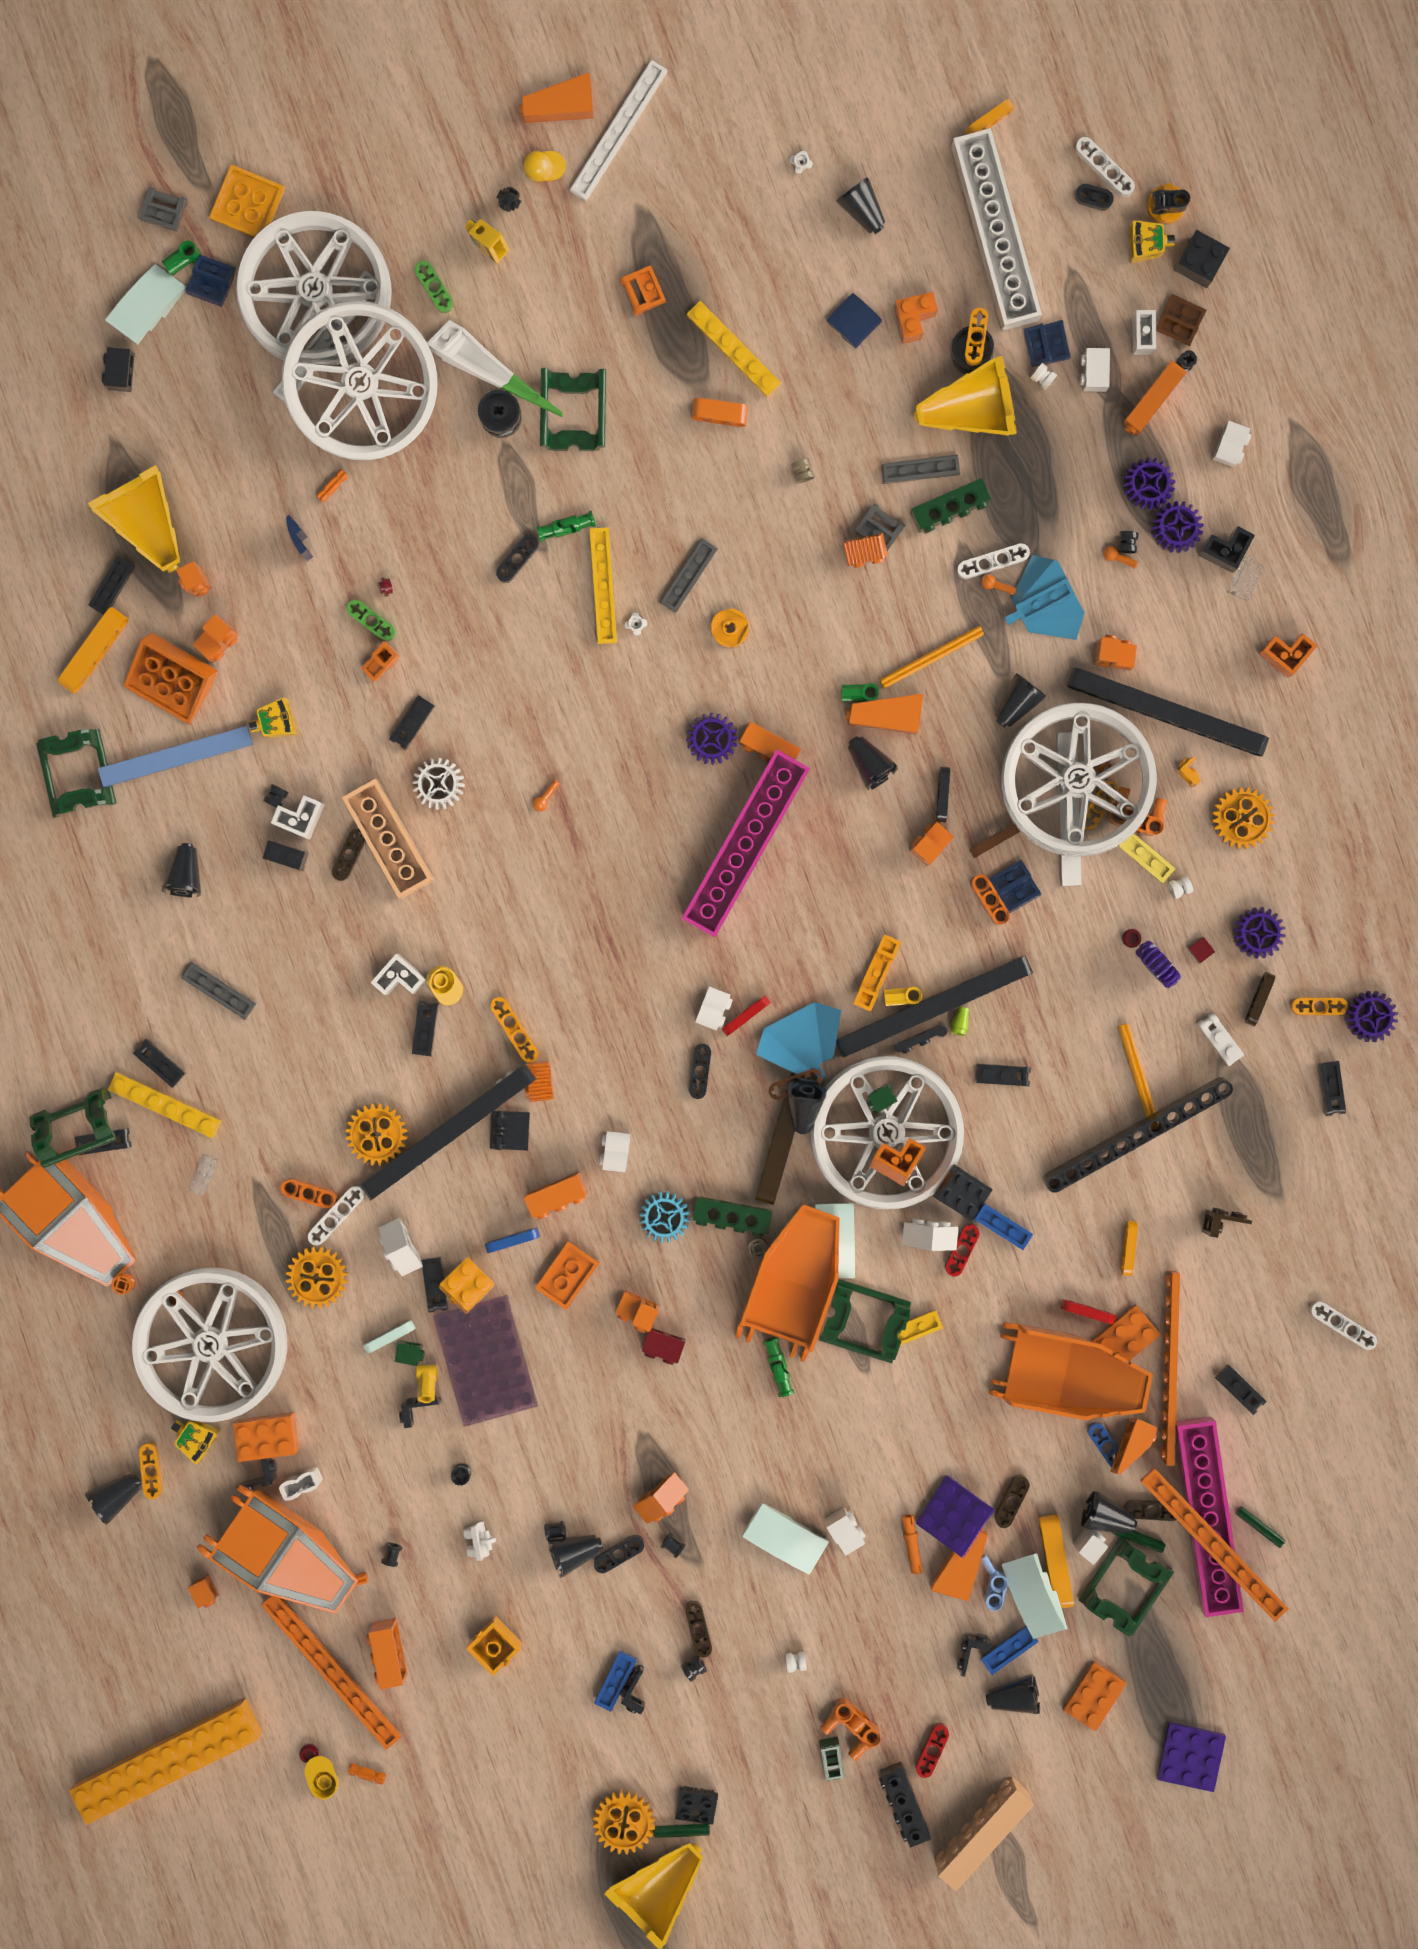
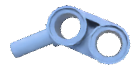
(992, 1589)

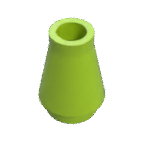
(960, 1022)

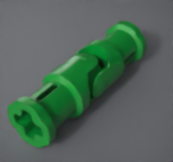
(555, 530)
(781, 1375)

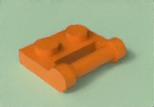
(649, 289)

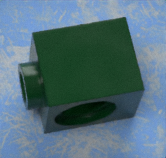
(881, 1098)
(409, 1353)

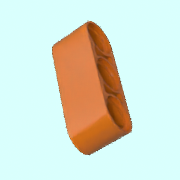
(719, 412)
(990, 909)
(299, 1193)

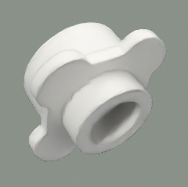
(801, 156)
(641, 624)

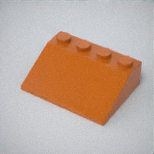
(169, 677)

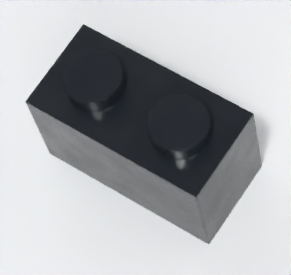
(118, 369)
(285, 855)

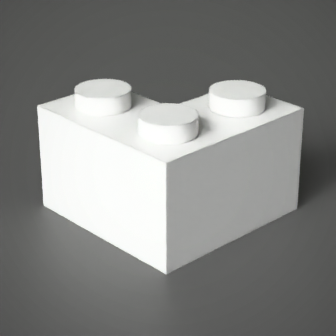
(301, 822)
(398, 971)
(930, 1236)
(398, 1247)
(844, 1530)

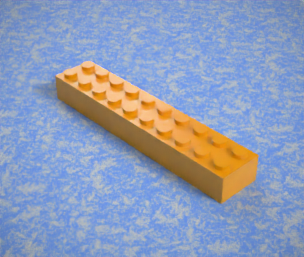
(165, 1761)

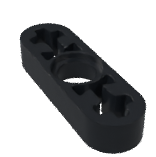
(530, 551)
(943, 794)
(703, 1085)
(633, 1552)

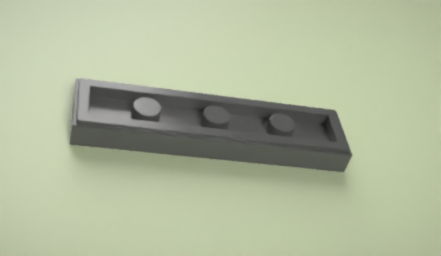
(920, 469)
(688, 576)
(218, 990)

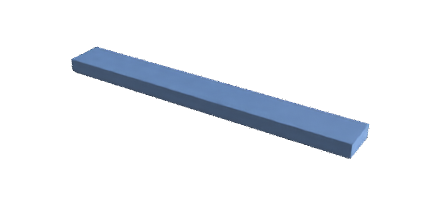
(175, 756)

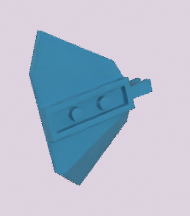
(1046, 600)
(802, 1038)

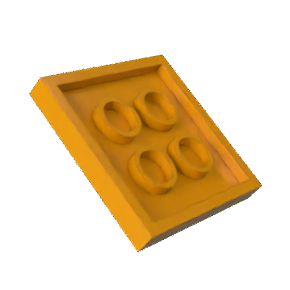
(246, 201)

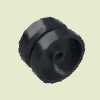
(959, 348)
(492, 422)

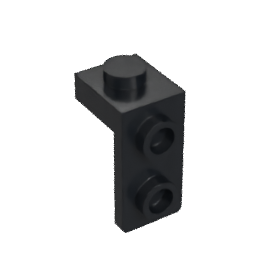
(406, 1414)
(269, 1469)
(976, 1641)
(631, 1702)

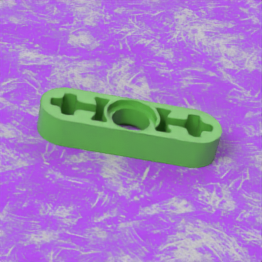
(422, 278)
(385, 625)

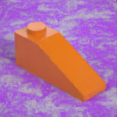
(1134, 1443)

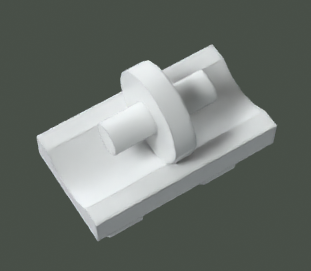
(481, 1541)

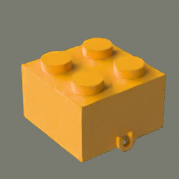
(466, 1285)
(494, 1646)

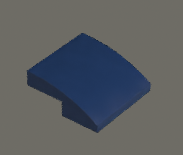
(210, 280)
(854, 320)
(1047, 343)
(297, 536)
(1015, 886)

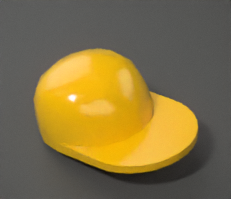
(544, 166)
(444, 985)
(321, 1777)

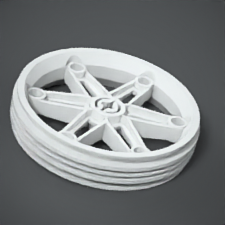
(284, 228)
(312, 431)
(1081, 769)
(955, 1137)
(202, 1352)

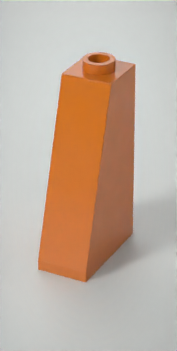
(560, 102)
(1154, 398)
(890, 714)
(957, 1573)

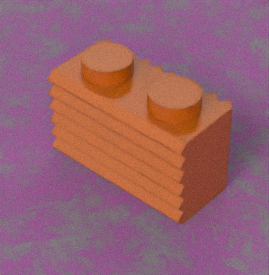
(865, 549)
(542, 1087)

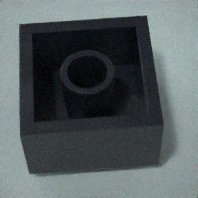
(1201, 259)

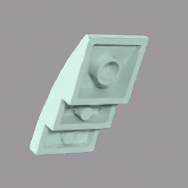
(146, 304)
(846, 1236)
(785, 1538)
(1034, 1596)

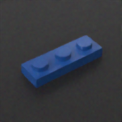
(1003, 1226)
(1008, 1650)
(615, 1680)

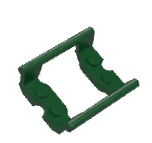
(568, 385)
(72, 743)
(95, 1114)
(895, 1323)
(1137, 1562)

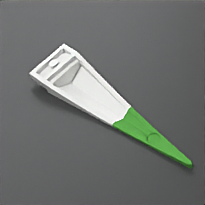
(463, 351)

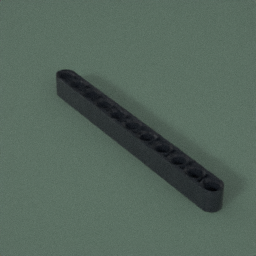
(1168, 712)
(934, 1006)
(448, 1132)
(1147, 1134)

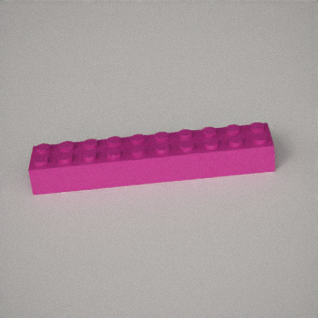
(745, 843)
(1206, 1493)

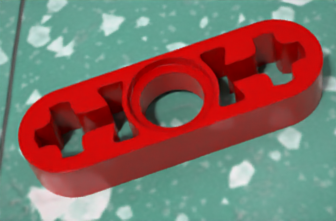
(746, 1015)
(951, 1260)
(1088, 1311)
(929, 1742)

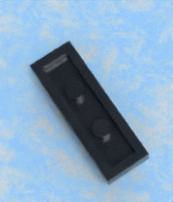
(111, 585)

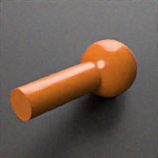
(1111, 553)
(988, 582)
(540, 803)

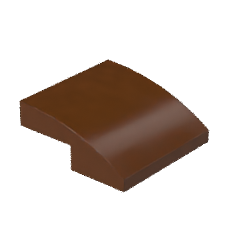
(1180, 319)

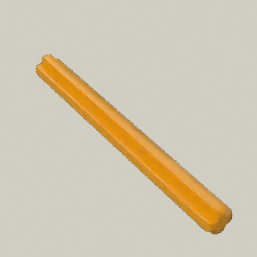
(931, 657)
(1137, 1072)

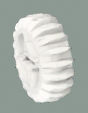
(444, 776)

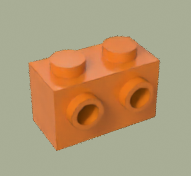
(193, 579)

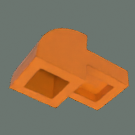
(381, 660)

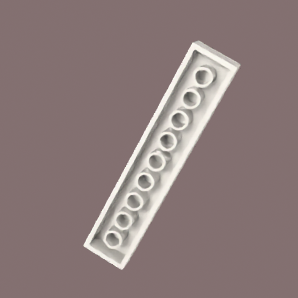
(996, 229)

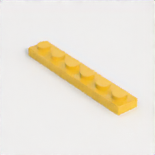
(733, 349)
(603, 585)
(164, 1105)

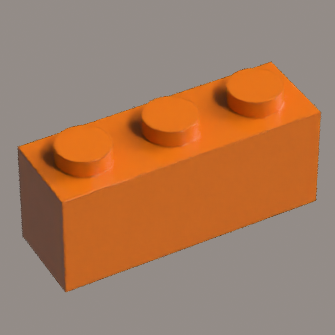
(765, 743)

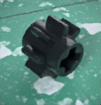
(508, 199)

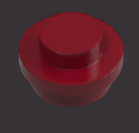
(385, 587)
(1131, 938)
(307, 1752)

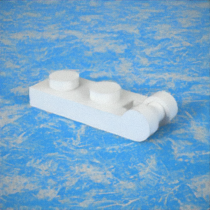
(1220, 1039)

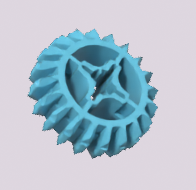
(649, 1225)

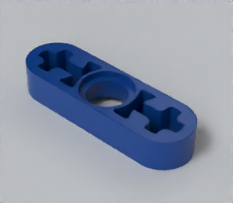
(512, 1240)
(1095, 1438)

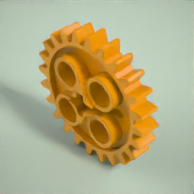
(1252, 831)
(394, 1132)
(319, 1260)
(641, 1825)

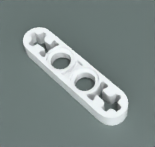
(1101, 170)
(993, 562)
(336, 1215)
(1343, 1325)

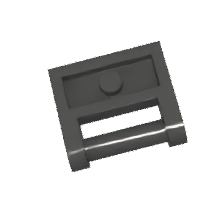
(162, 215)
(871, 527)

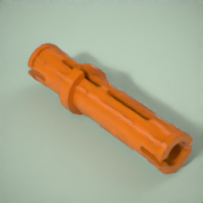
(910, 1535)

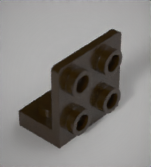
(1212, 1222)

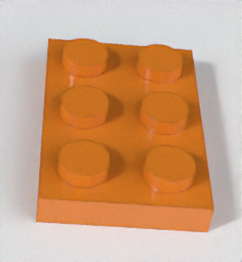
(567, 1275)
(1128, 1334)
(1094, 1696)

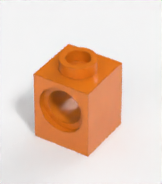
(203, 1592)

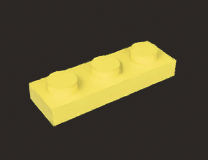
(1147, 858)

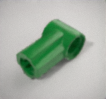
(179, 258)
(856, 692)

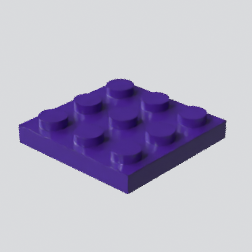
(955, 1516)
(1191, 1757)

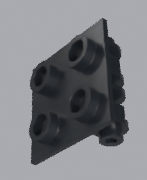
(509, 1130)
(696, 1806)

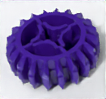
(1152, 489)
(1177, 535)
(725, 728)
(1259, 925)
(1158, 964)
(1372, 1023)

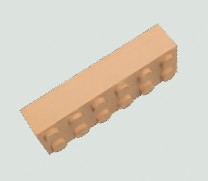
(388, 839)
(983, 1833)

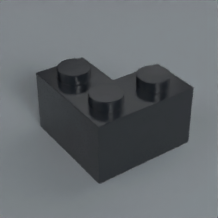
(1230, 553)

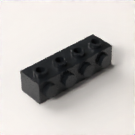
(905, 1804)

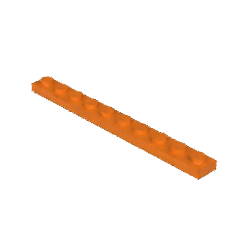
(1170, 1358)
(1214, 1544)
(331, 1671)

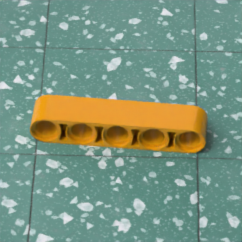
(93, 650)
(1056, 1558)

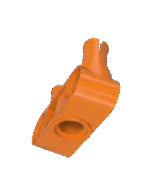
(1156, 816)
(857, 1723)

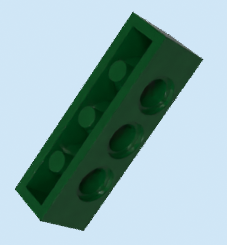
(975, 489)
(704, 1204)

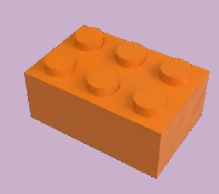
(556, 1196)
(266, 1437)
(387, 1654)

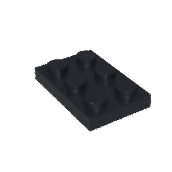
(962, 1192)

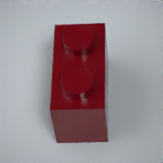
(663, 1346)

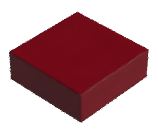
(1201, 950)

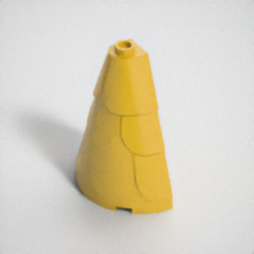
(972, 403)
(142, 517)
(658, 1891)

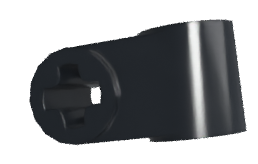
(1166, 202)

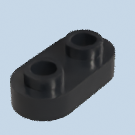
(1094, 195)

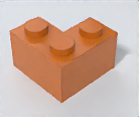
(910, 312)
(215, 639)
(1114, 653)
(1288, 658)
(931, 844)
(897, 1164)
(638, 1310)
(661, 1499)

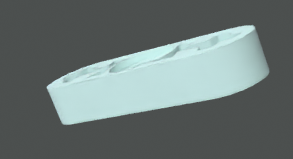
(389, 1336)

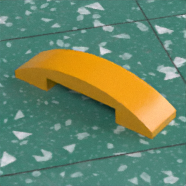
(876, 972)

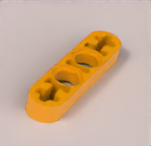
(511, 1031)

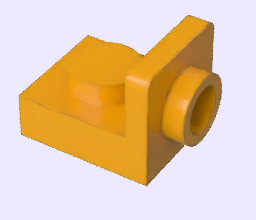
(1189, 775)

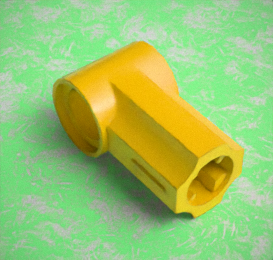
(899, 996)
(426, 1379)

